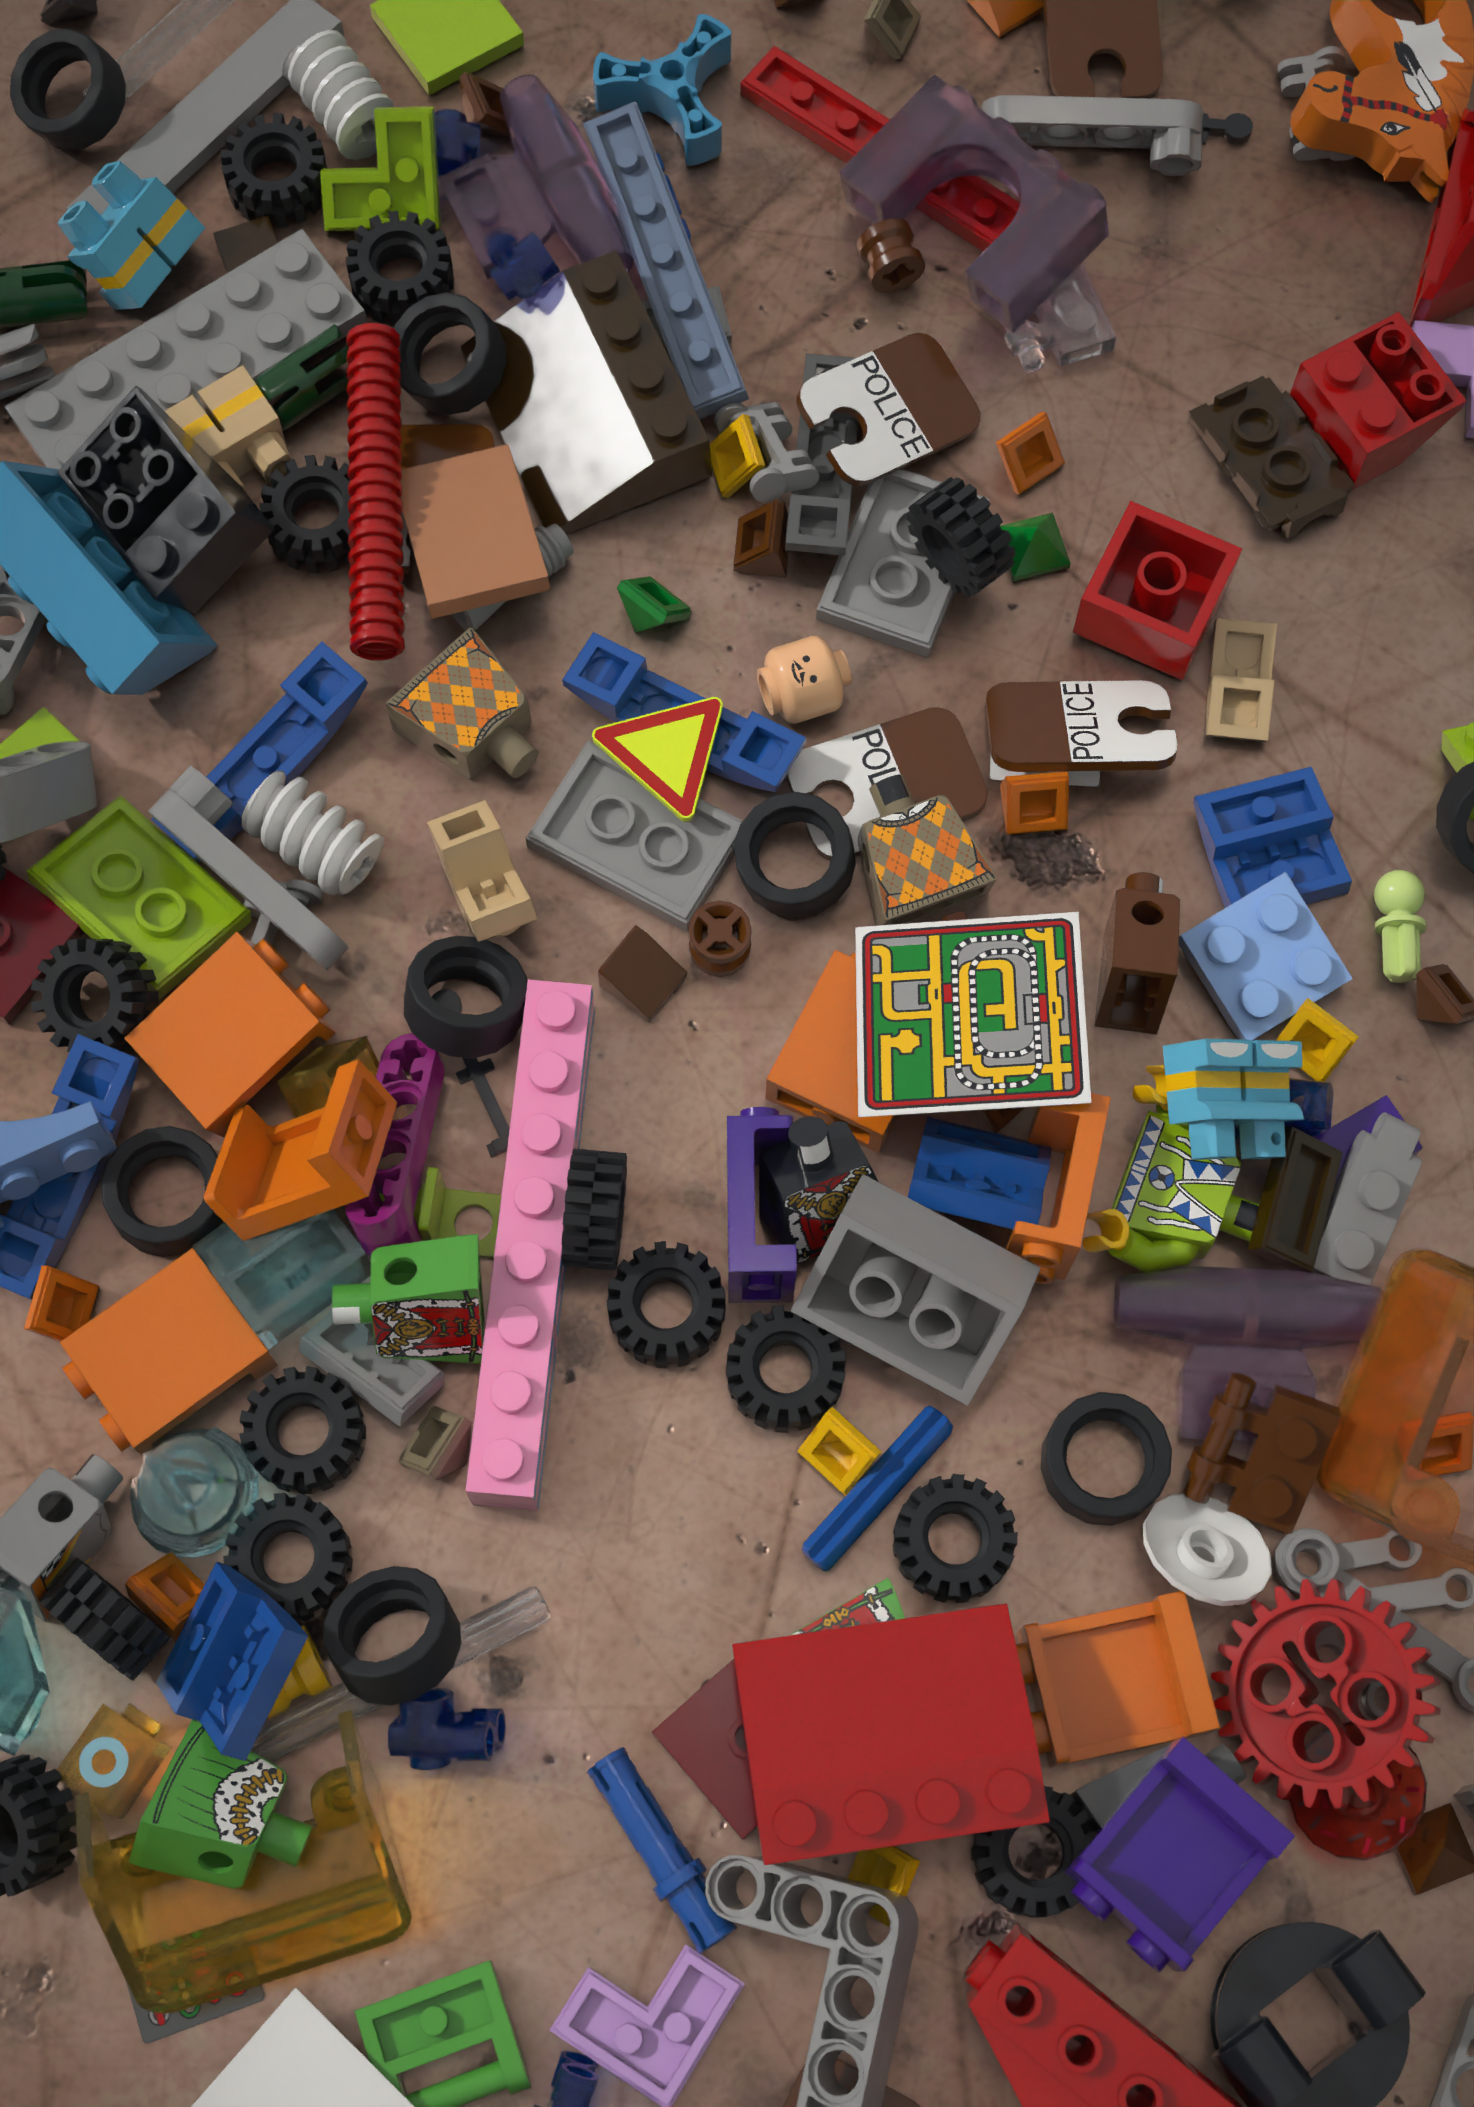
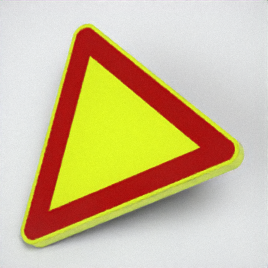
(666, 751)

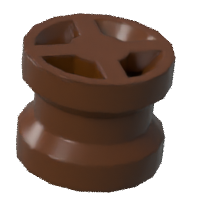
(890, 255)
(720, 924)

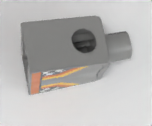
(53, 1527)

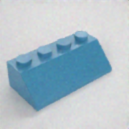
(87, 588)

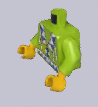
(1166, 1201)

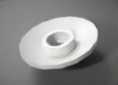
(1207, 1550)

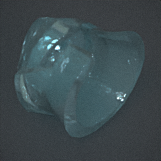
(192, 1492)

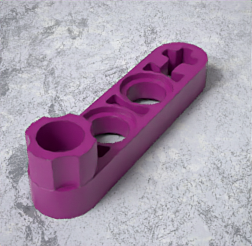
(392, 1220)

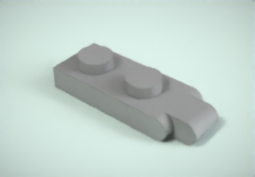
(1368, 1200)

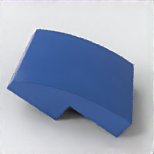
(1269, 830)
(979, 1174)
(231, 1660)

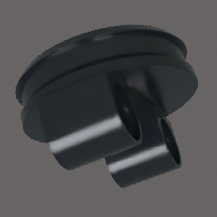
(1363, 1978)

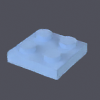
(1263, 958)

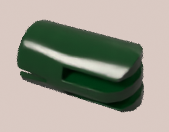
(42, 293)
(302, 394)

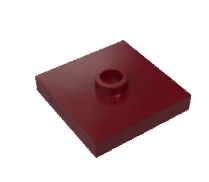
(28, 931)
(711, 1748)

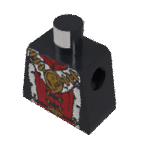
(809, 1183)

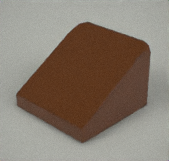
(641, 973)

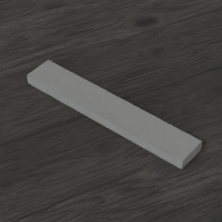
(222, 101)

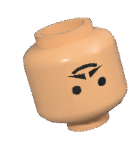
(803, 679)

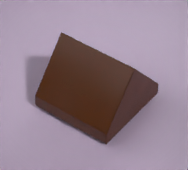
(762, 541)

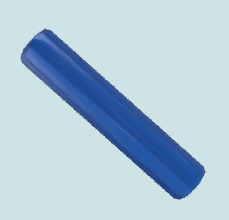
(877, 1488)

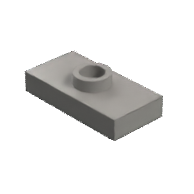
(387, 1384)

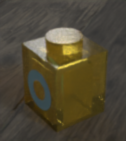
(115, 1758)

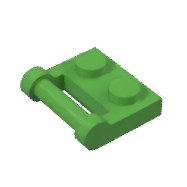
(442, 2021)

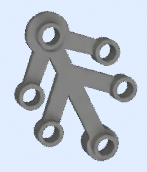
(1337, 1558)

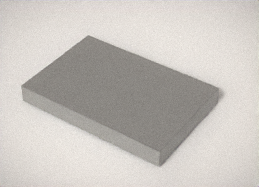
(883, 579)
(630, 842)

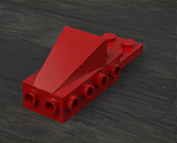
(1037, 2030)

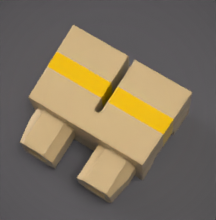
(235, 426)

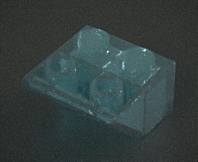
(285, 1273)

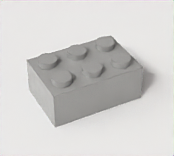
(916, 1289)

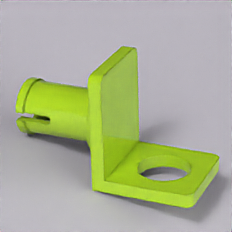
(440, 1206)

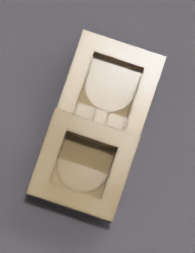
(1240, 680)

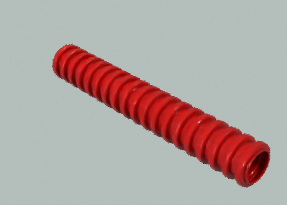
(375, 492)

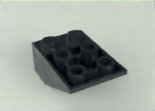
(164, 503)

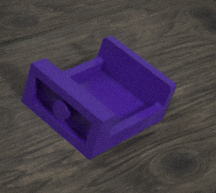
(754, 1270)
(1176, 1856)

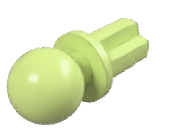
(1399, 898)

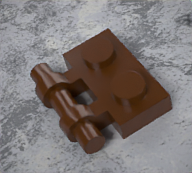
(1281, 1460)

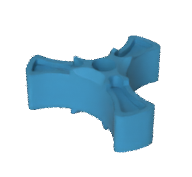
(671, 86)

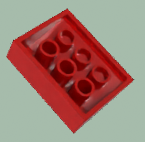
(888, 1734)

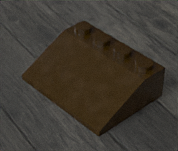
(592, 400)

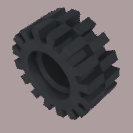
(267, 144)
(395, 241)
(296, 490)
(960, 536)
(63, 988)
(594, 1209)
(659, 1266)
(282, 1396)
(779, 1408)
(954, 1497)
(303, 1517)
(104, 1619)
(42, 1825)
(1022, 1894)

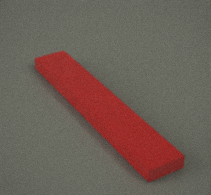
(846, 124)

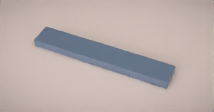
(666, 260)

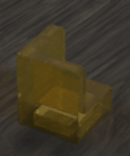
(310, 1081)

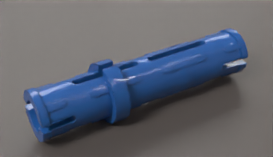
(653, 1837)

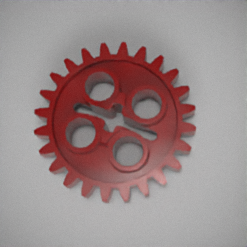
(1370, 1655)

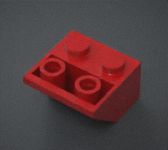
(1375, 397)

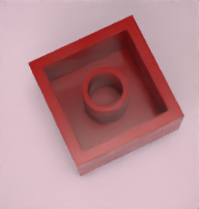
(1156, 590)

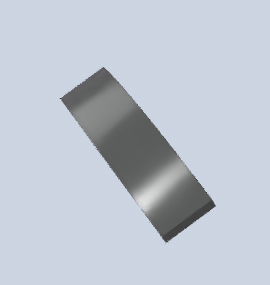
(821, 513)

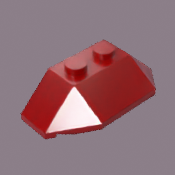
(1448, 262)

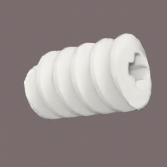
(337, 91)
(308, 836)

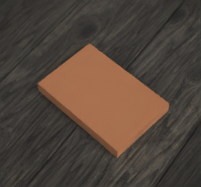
(471, 532)

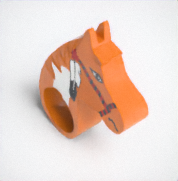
(1403, 101)

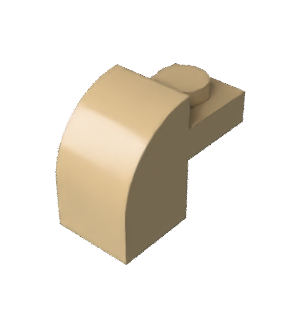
(481, 872)

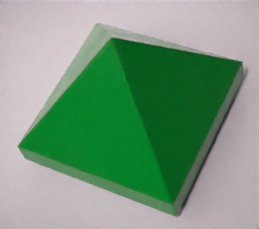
(1036, 547)
(651, 604)

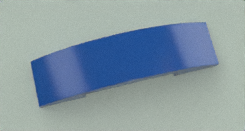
(622, 688)
(289, 735)
(45, 1221)

